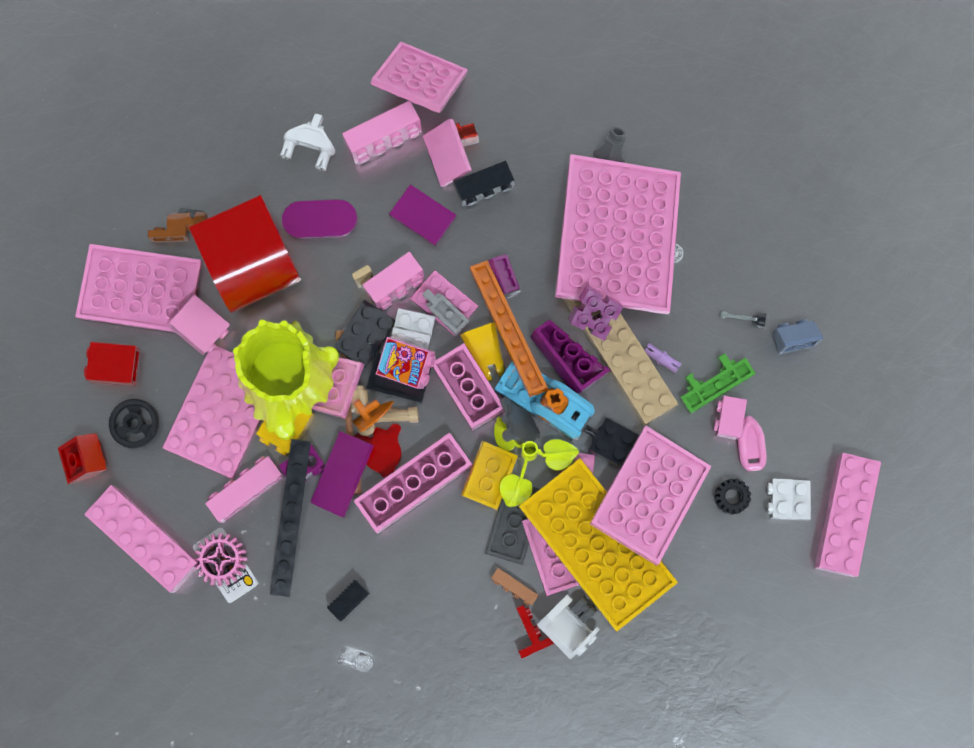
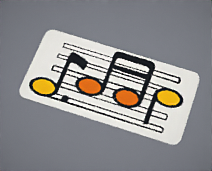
(235, 589)

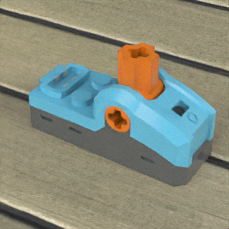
(557, 408)

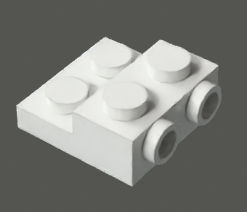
(414, 327)
(789, 499)

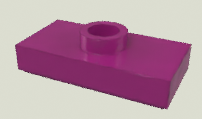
(504, 274)

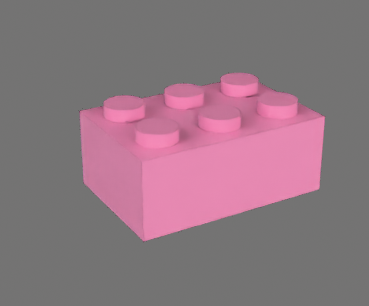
(394, 281)

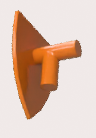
(370, 413)

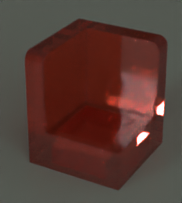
(467, 134)

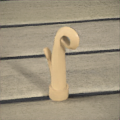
(394, 414)

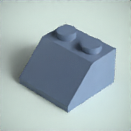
(797, 336)

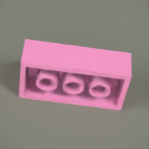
(382, 132)
(468, 387)

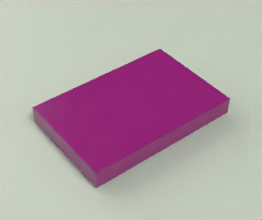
(422, 215)

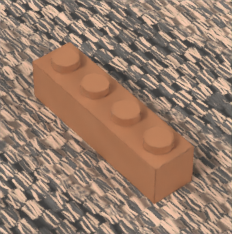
(514, 586)

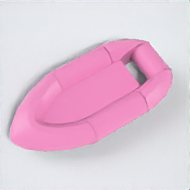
(752, 445)

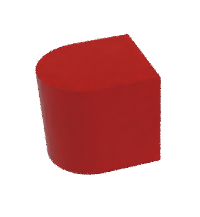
(245, 254)

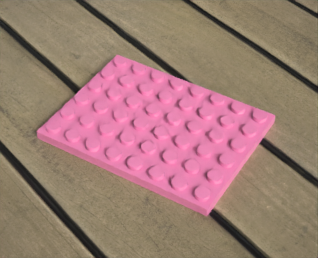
(619, 233)

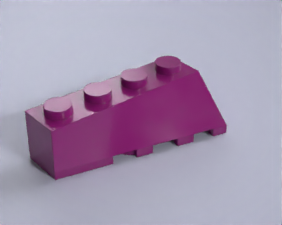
(568, 358)

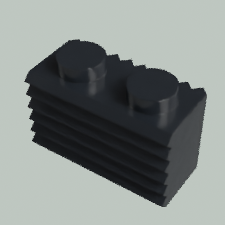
(348, 600)

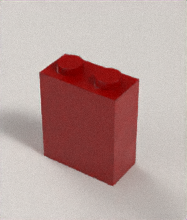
(112, 364)

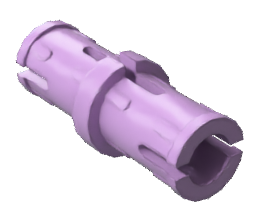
(662, 358)

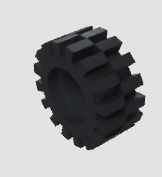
(724, 504)

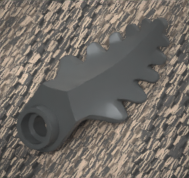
(612, 146)

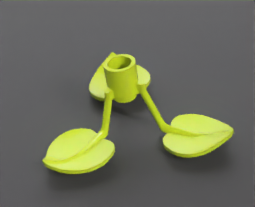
(558, 456)

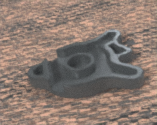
(519, 423)

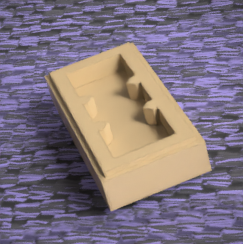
(362, 276)

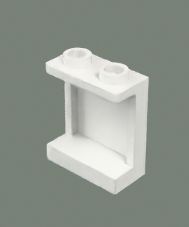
(567, 629)

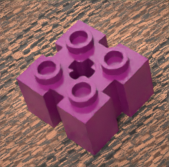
(592, 301)

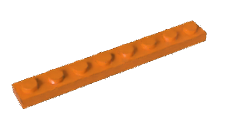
(508, 329)

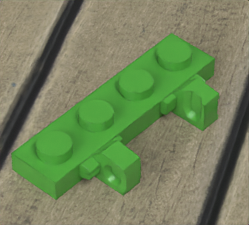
(703, 392)

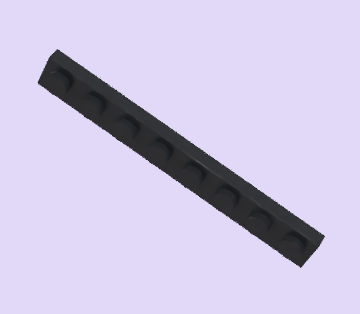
(290, 517)

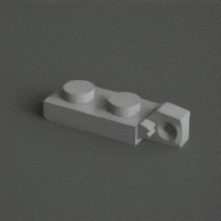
(445, 311)

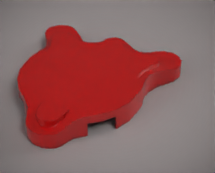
(386, 450)

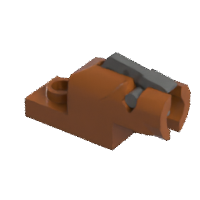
(177, 226)

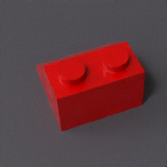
(82, 458)

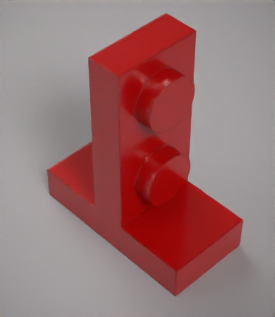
(533, 633)

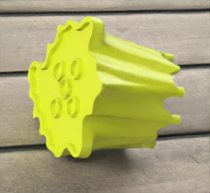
(283, 373)

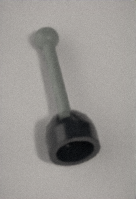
(758, 319)

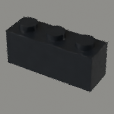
(484, 183)

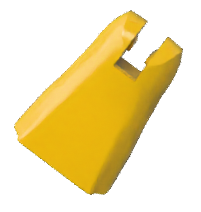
(485, 348)

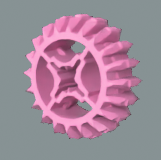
(220, 568)

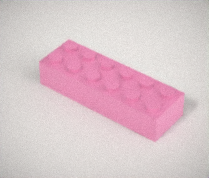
(413, 483)
(848, 515)
(142, 539)

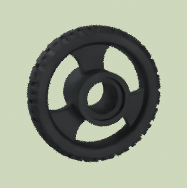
(133, 406)

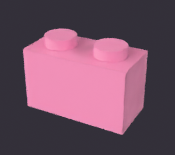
(730, 417)

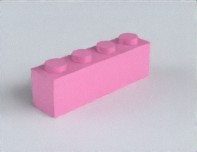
(244, 489)

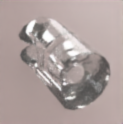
(356, 659)

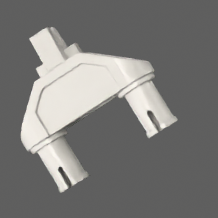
(310, 136)

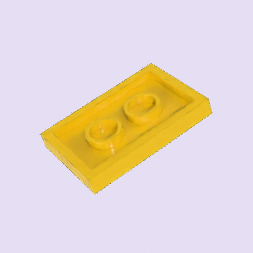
(487, 473)

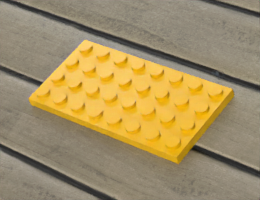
(606, 570)

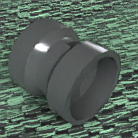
(584, 609)

